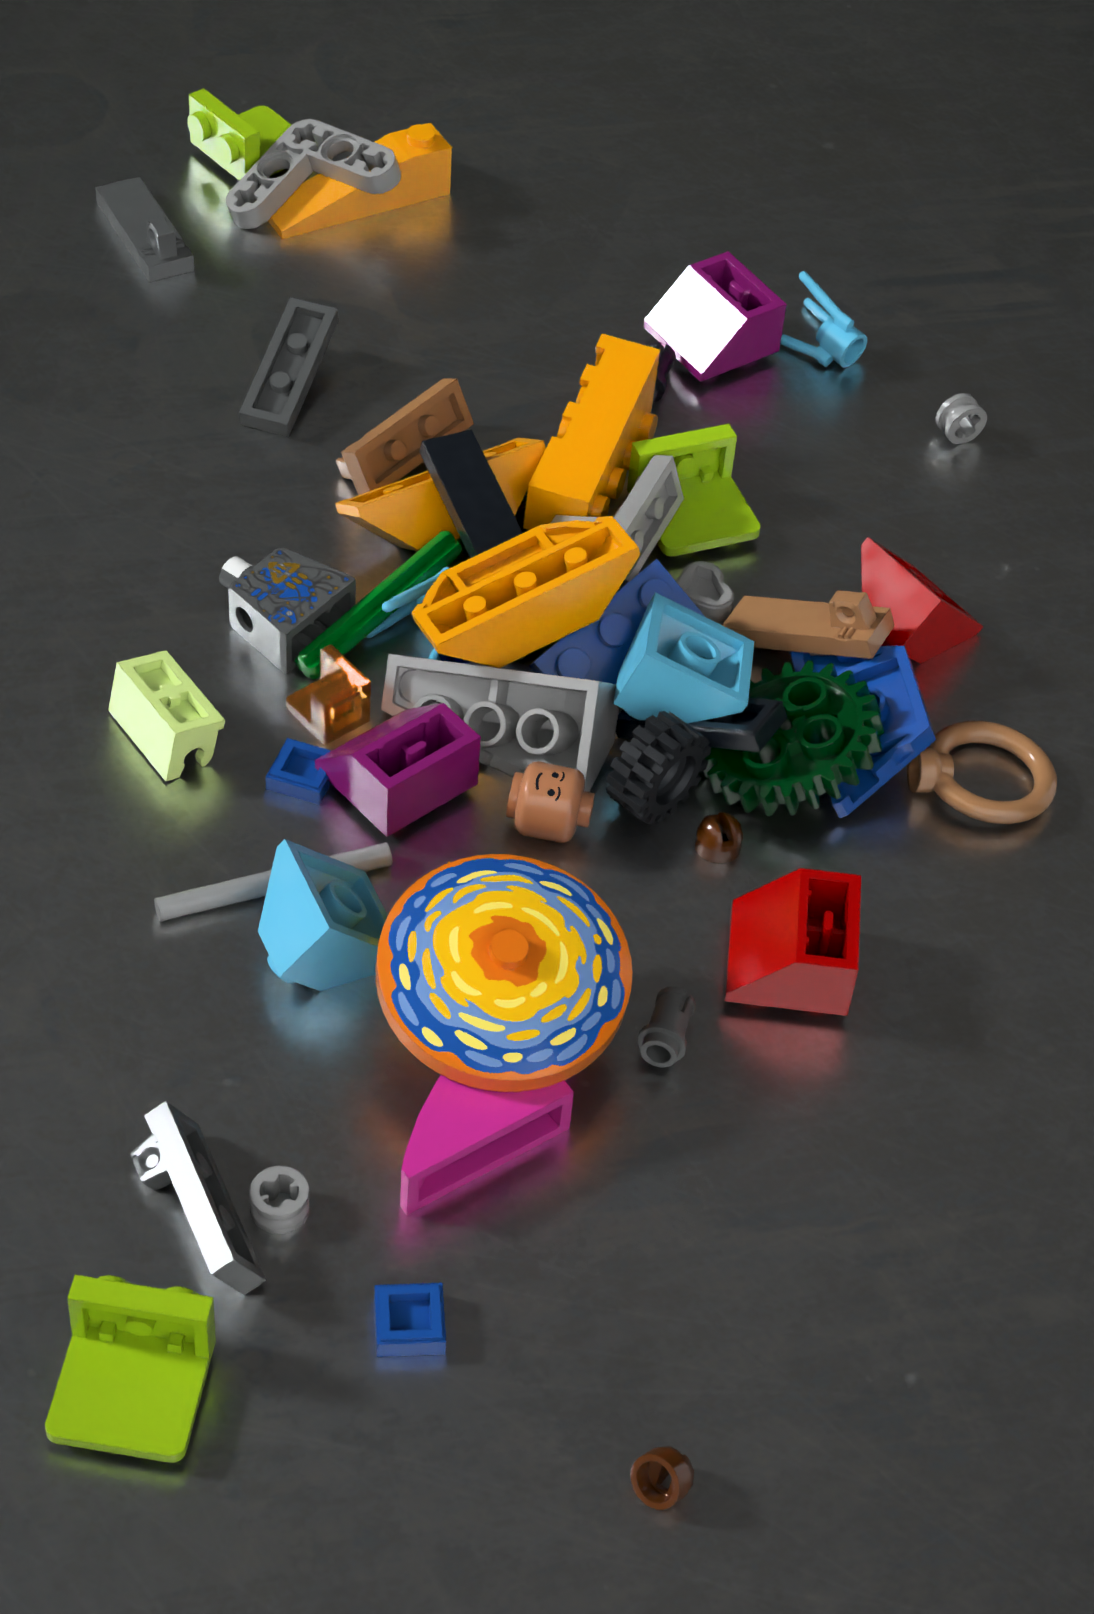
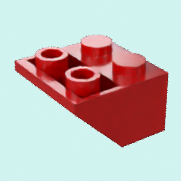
(796, 943)

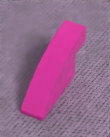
(472, 1132)

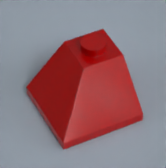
(922, 613)

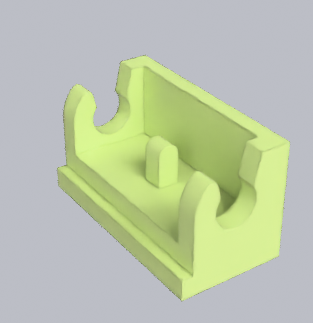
(164, 712)

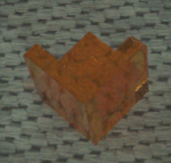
(335, 701)

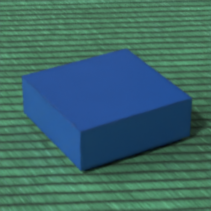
(295, 772)
(409, 1319)

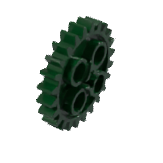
(819, 745)

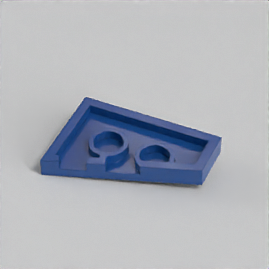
(601, 646)

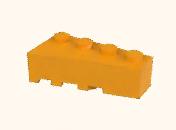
(596, 435)

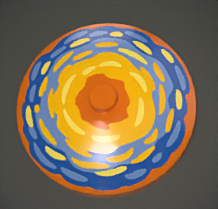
(503, 972)

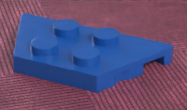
(902, 715)

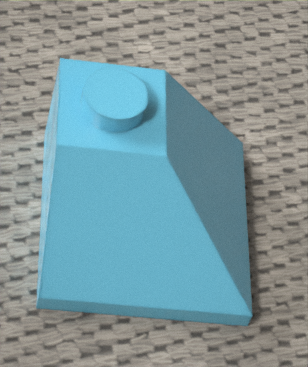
(684, 666)
(319, 919)

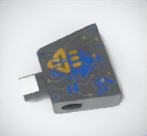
(285, 602)

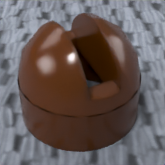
(709, 838)
(652, 1470)

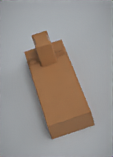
(395, 444)
(838, 628)

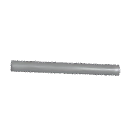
(255, 885)

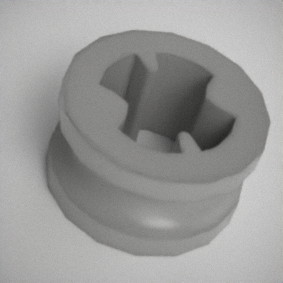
(961, 418)
(267, 1187)

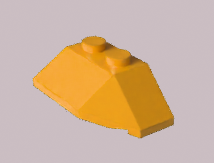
(412, 510)
(527, 591)

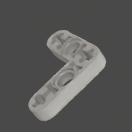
(259, 197)

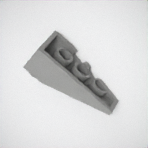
(515, 712)

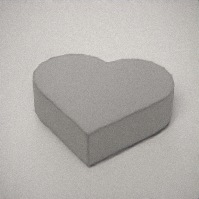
(705, 587)

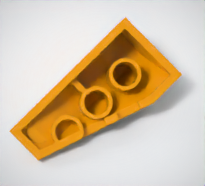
(325, 202)

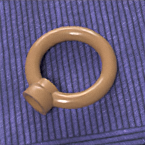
(935, 771)

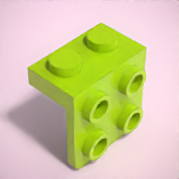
(229, 137)
(712, 505)
(132, 1368)

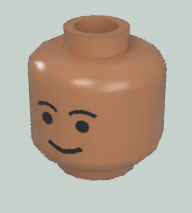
(549, 802)

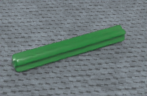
(368, 612)

